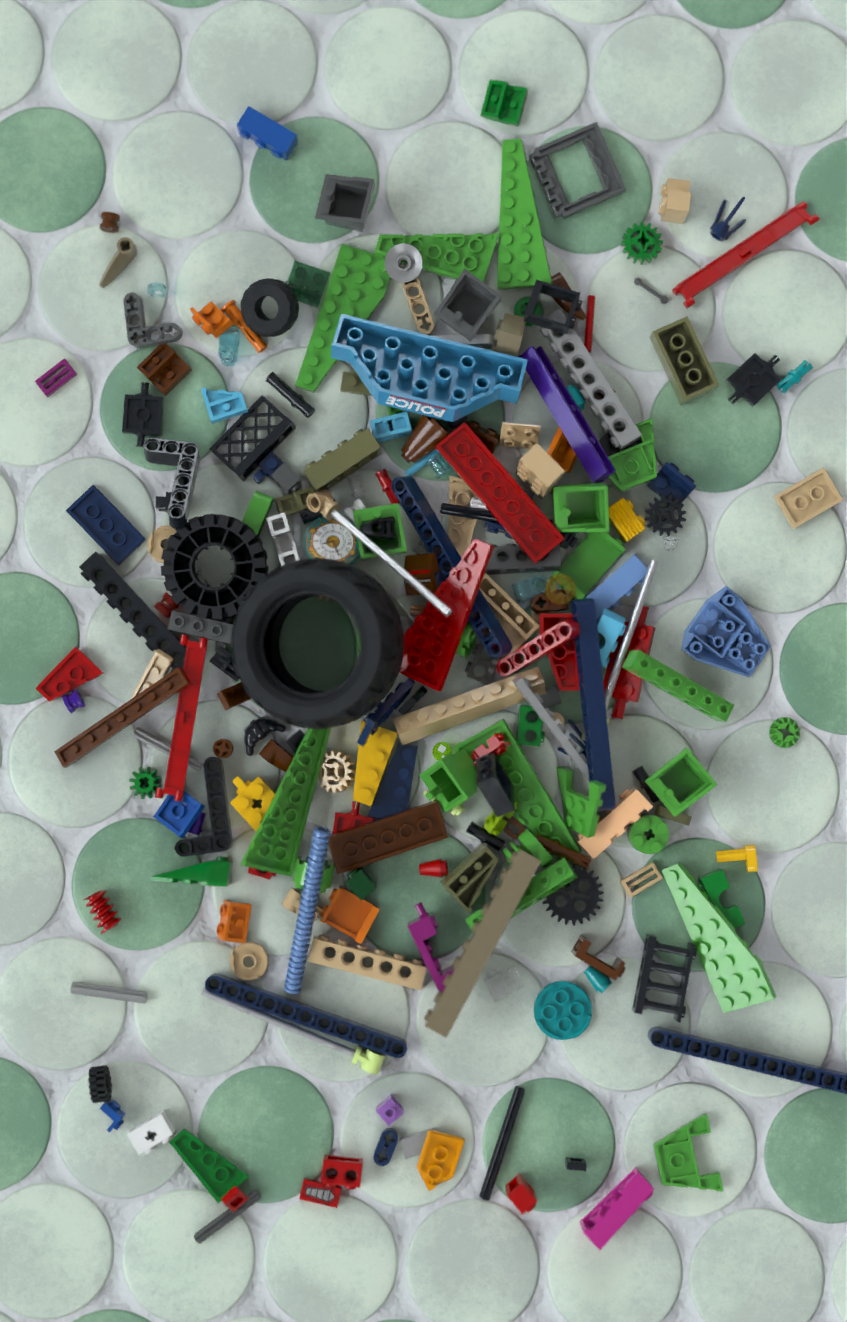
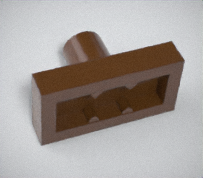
(233, 696)

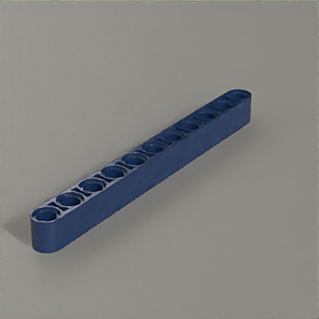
(434, 539)
(593, 699)
(298, 1008)
(744, 1054)

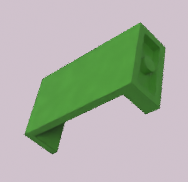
(591, 561)

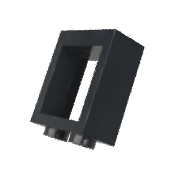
(558, 292)
(495, 784)

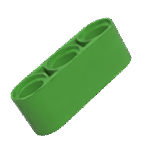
(258, 511)

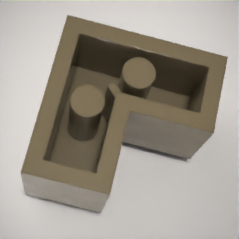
(509, 334)

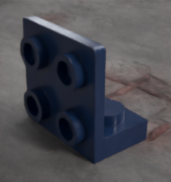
(672, 482)

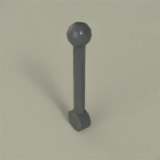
(663, 299)

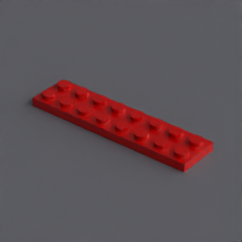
(499, 493)

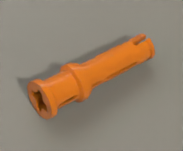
(234, 314)

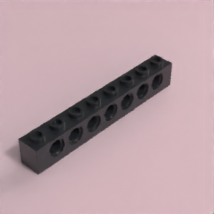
(89, 571)

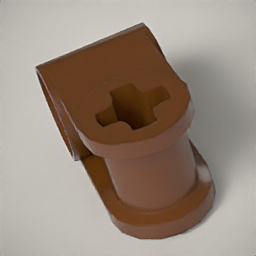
(548, 605)

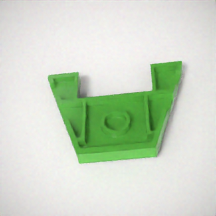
(636, 463)
(578, 809)
(677, 1158)

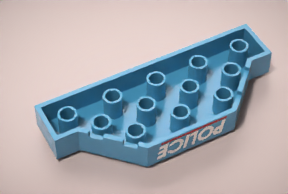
(424, 370)

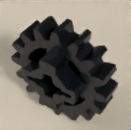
(671, 507)

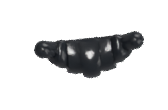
(258, 730)

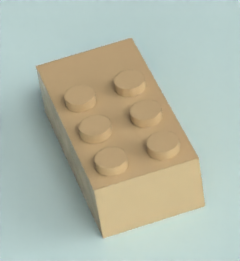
(539, 471)

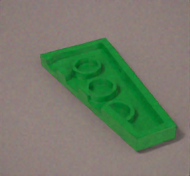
(210, 1167)

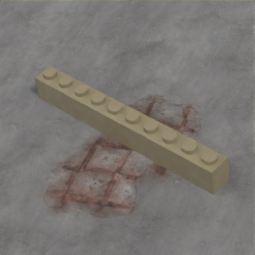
(482, 942)

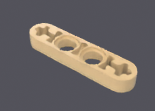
(418, 300)

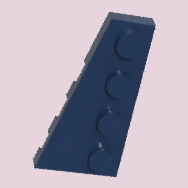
(384, 710)
(396, 785)

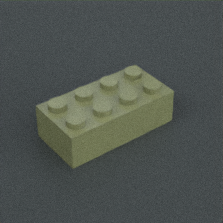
(684, 360)
(342, 461)

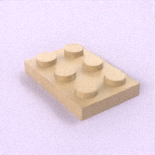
(808, 498)

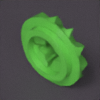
(777, 737)

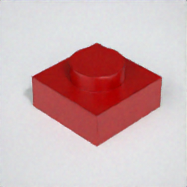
(234, 1198)

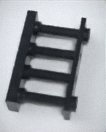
(644, 983)

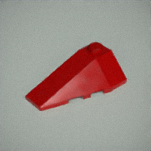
(563, 658)

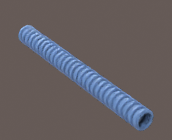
(307, 910)

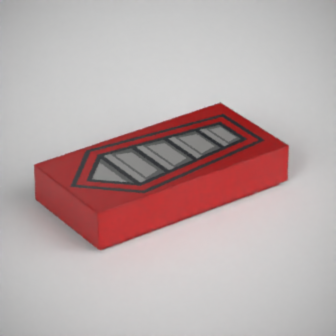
(319, 1193)

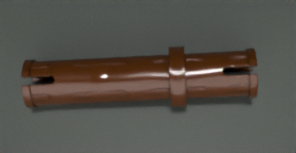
(564, 852)

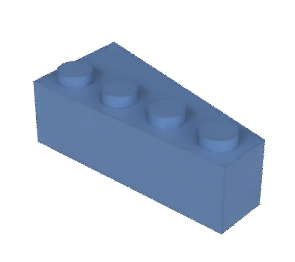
(619, 584)

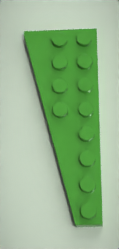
(521, 242)
(282, 828)

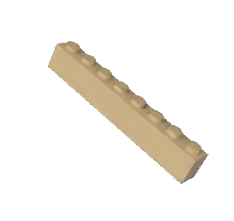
(466, 707)

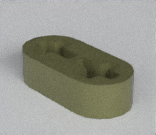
(665, 813)

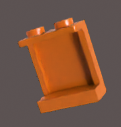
(349, 914)

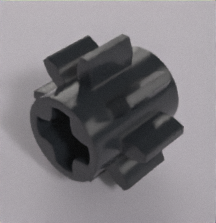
(569, 540)

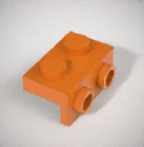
(562, 452)

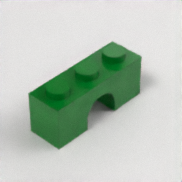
(713, 885)

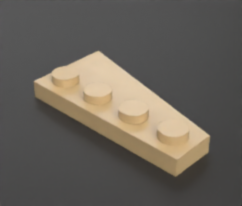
(460, 528)

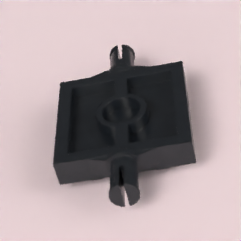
(754, 379)
(142, 414)

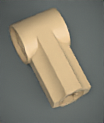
(293, 900)

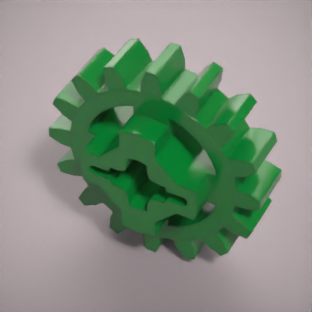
(634, 244)

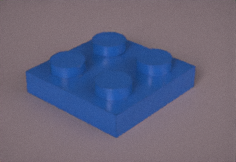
(179, 815)

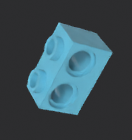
(391, 427)

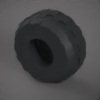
(252, 307)

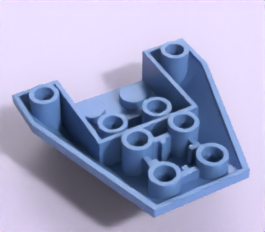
(726, 635)

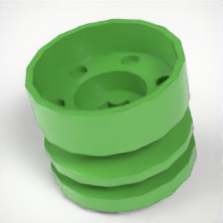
(532, 846)

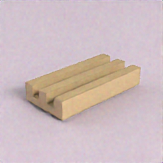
(627, 887)

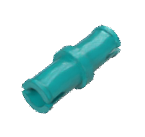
(794, 376)

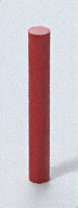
(589, 322)

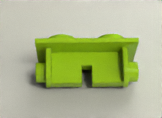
(495, 824)

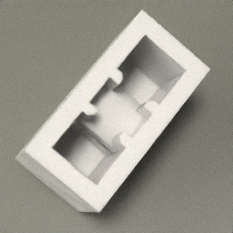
(140, 1134)

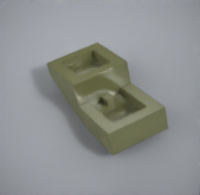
(294, 502)

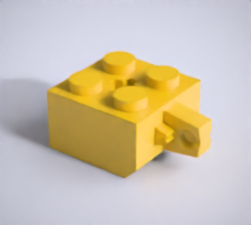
(245, 802)

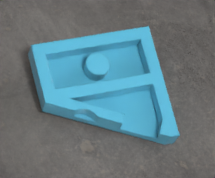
(223, 404)

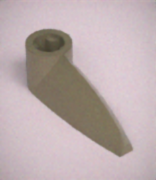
(119, 261)

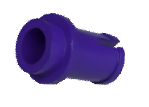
(196, 827)

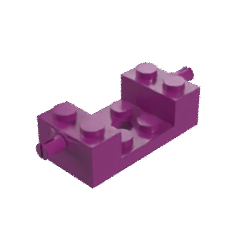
(421, 929)

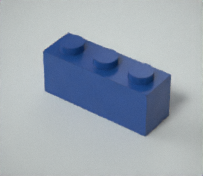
(267, 133)

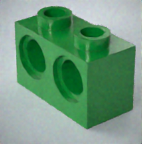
(525, 725)

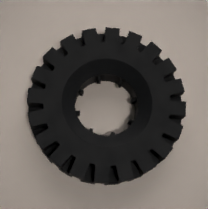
(182, 553)

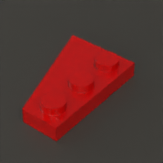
(68, 675)

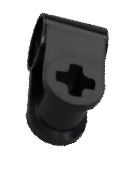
(379, 529)

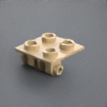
(519, 435)

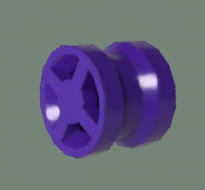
(73, 701)

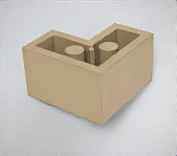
(675, 200)

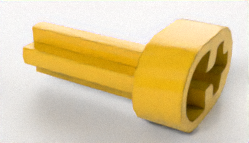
(747, 853)

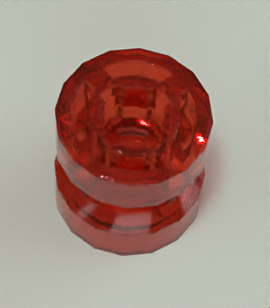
(165, 609)

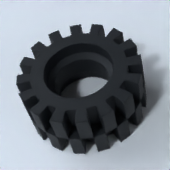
(100, 1084)

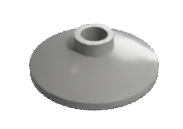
(393, 262)

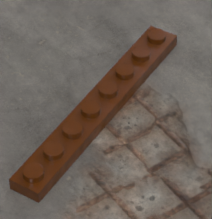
(122, 717)

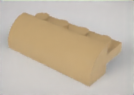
(511, 616)

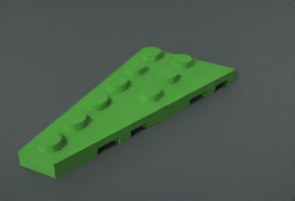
(447, 253)

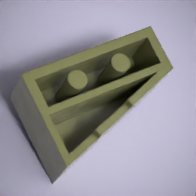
(470, 876)

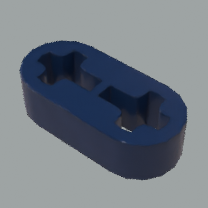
(390, 1147)

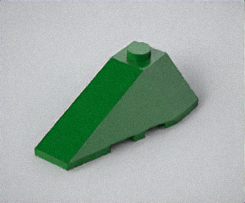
(209, 873)

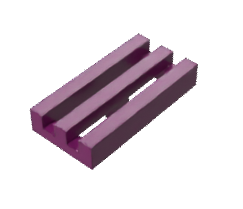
(59, 384)

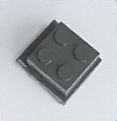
(345, 201)
(467, 305)

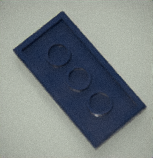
(106, 525)

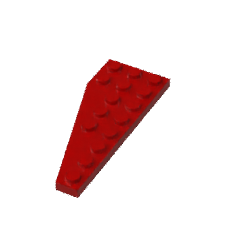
(434, 636)

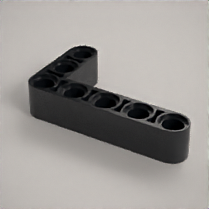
(186, 458)
(221, 793)

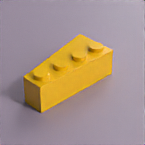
(372, 763)

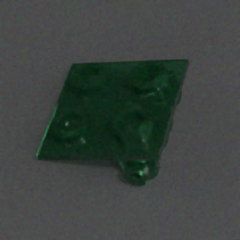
(308, 283)

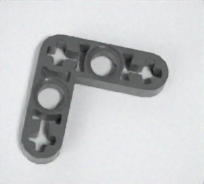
(140, 328)

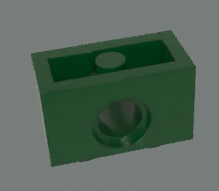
(360, 883)

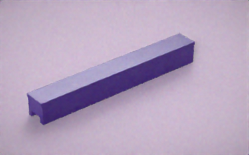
(567, 415)

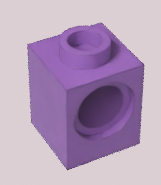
(390, 1110)

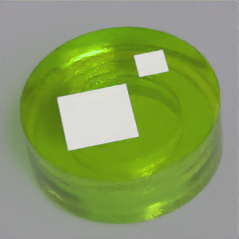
(441, 750)

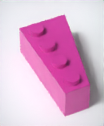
(616, 1208)

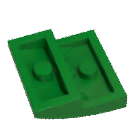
(504, 102)

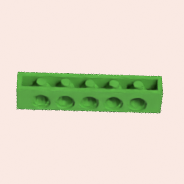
(678, 685)
(539, 887)

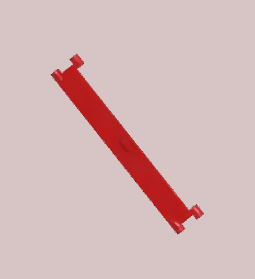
(743, 252)
(184, 719)

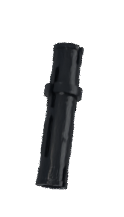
(296, 400)

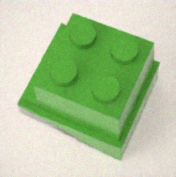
(581, 507)
(391, 547)
(451, 779)
(680, 782)

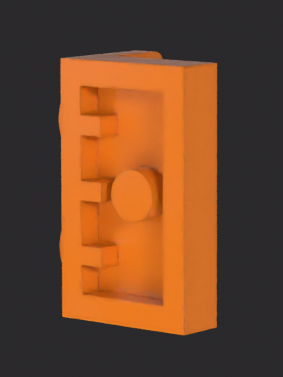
(212, 320)
(234, 921)

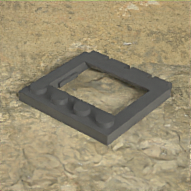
(602, 163)

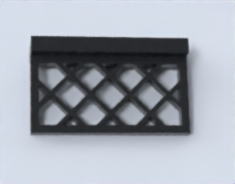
(268, 444)

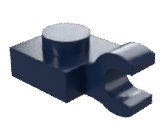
(268, 467)

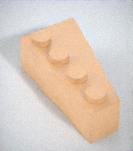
(615, 822)

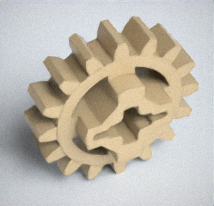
(336, 772)

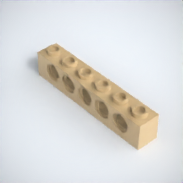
(413, 980)

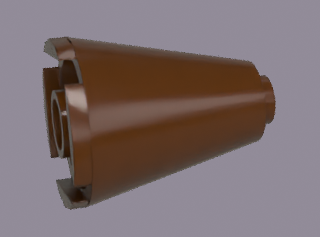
(423, 439)

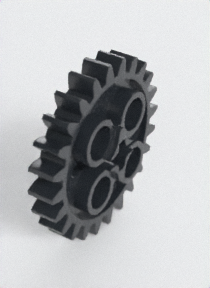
(568, 911)

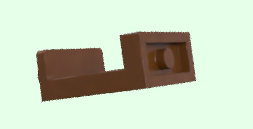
(579, 951)

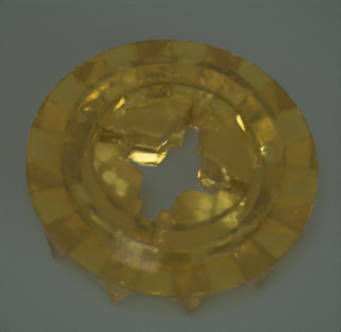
(560, 598)

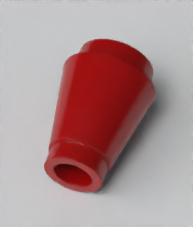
(434, 868)

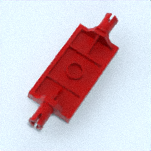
(629, 685)

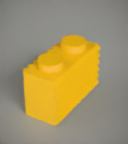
(625, 520)

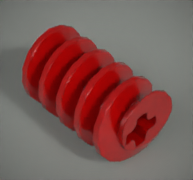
(102, 910)

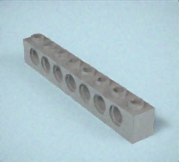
(600, 385)

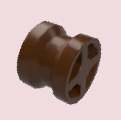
(109, 222)
(219, 748)

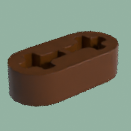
(514, 822)

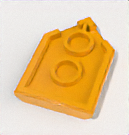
(439, 1157)

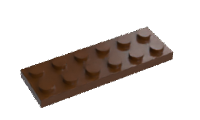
(387, 837)

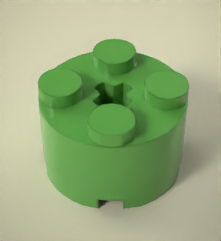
(652, 844)
(300, 871)

